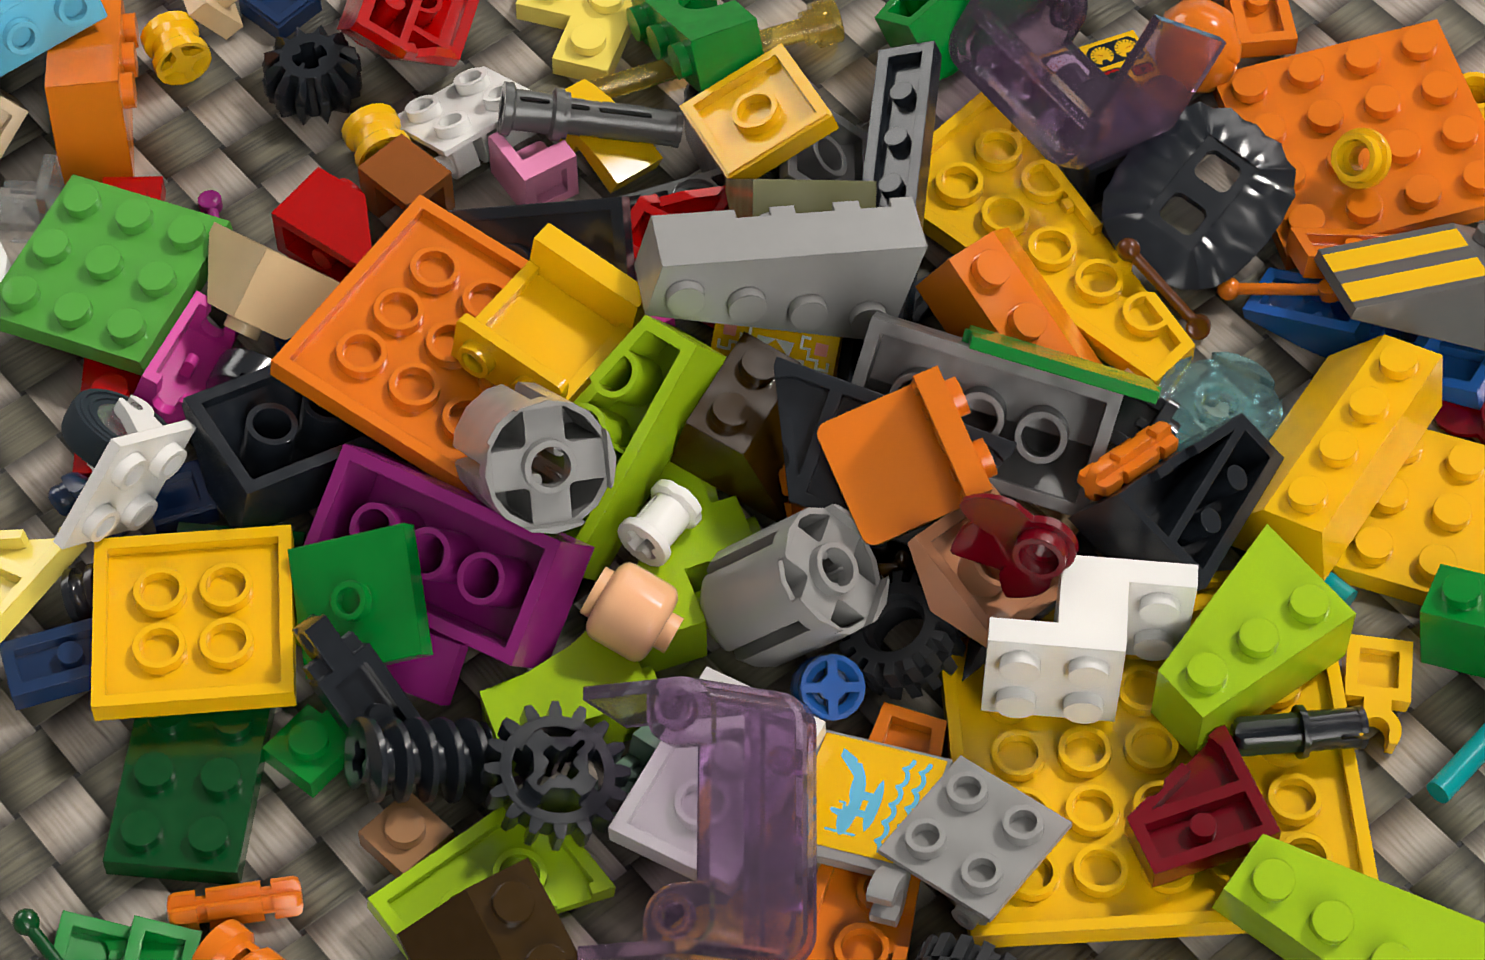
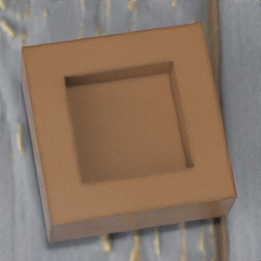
(404, 835)

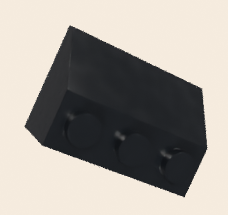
(266, 448)

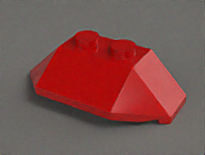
(410, 29)

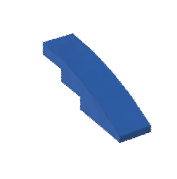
(1329, 329)

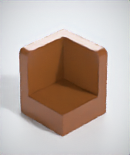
(402, 173)

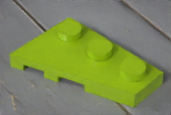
(479, 852)

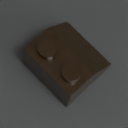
(736, 430)
(492, 920)

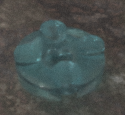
(1222, 379)

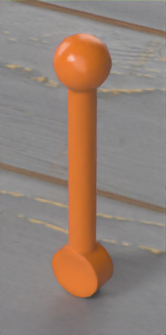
(1232, 288)

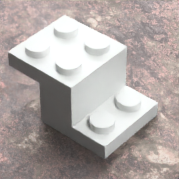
(1078, 659)

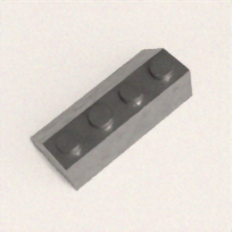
(1051, 418)

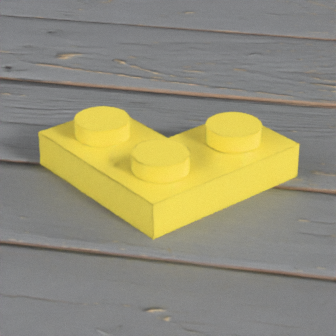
(591, 36)

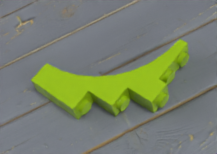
(592, 664)

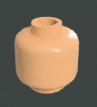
(631, 611)

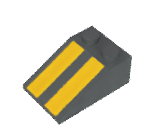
(1414, 282)

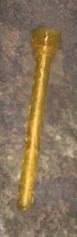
(816, 25)

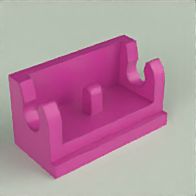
(184, 360)

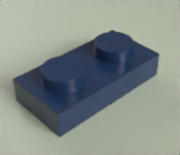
(48, 664)

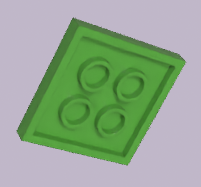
(106, 274)

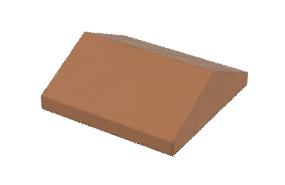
(965, 590)

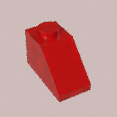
(324, 224)

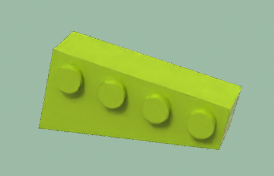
(643, 402)
(1330, 912)

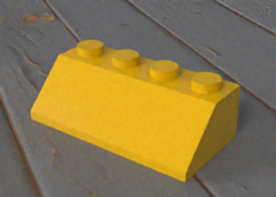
(1346, 446)

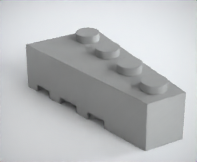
(782, 267)

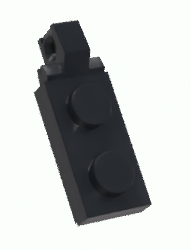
(349, 675)

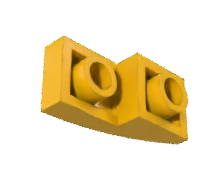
(612, 160)

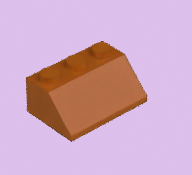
(1003, 292)

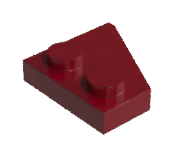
(1201, 815)

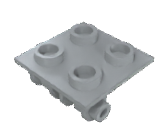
(974, 840)

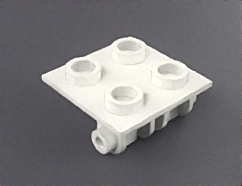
(460, 119)

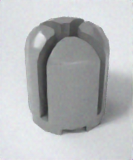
(534, 457)
(792, 588)

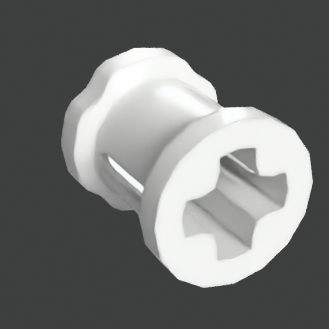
(660, 523)

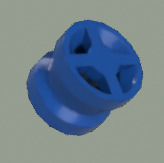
(841, 686)

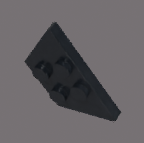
(808, 400)

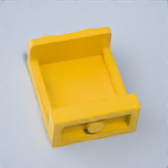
(551, 319)

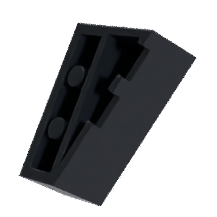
(1187, 503)

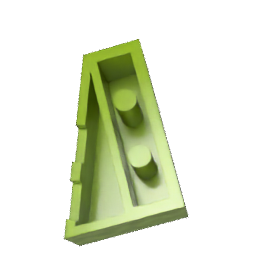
(1251, 644)

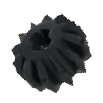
(312, 74)

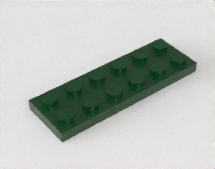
(190, 790)

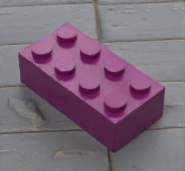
(478, 571)

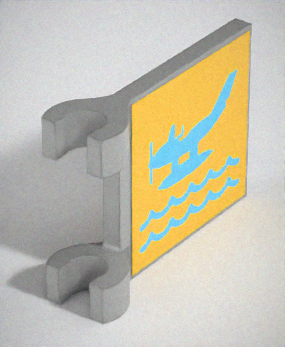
(861, 800)

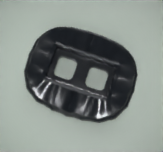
(1235, 220)

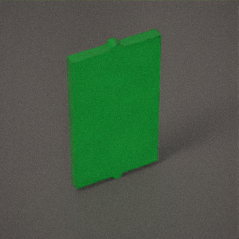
(1061, 364)

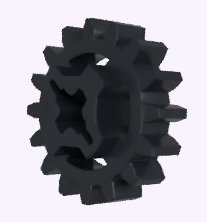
(563, 803)

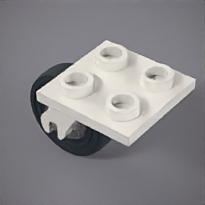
(129, 458)

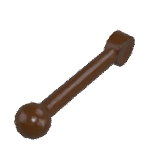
(1197, 325)

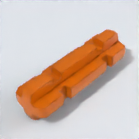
(1127, 461)
(239, 901)

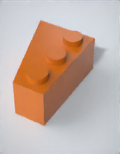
(93, 95)

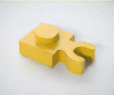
(1380, 679)

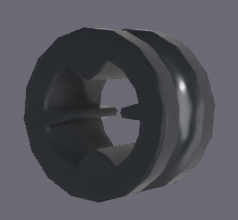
(78, 592)

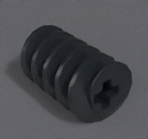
(418, 755)

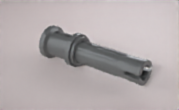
(562, 115)

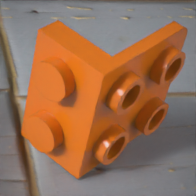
(906, 457)

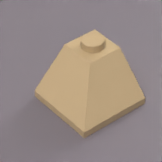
(261, 286)

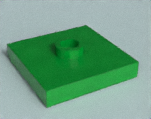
(366, 587)

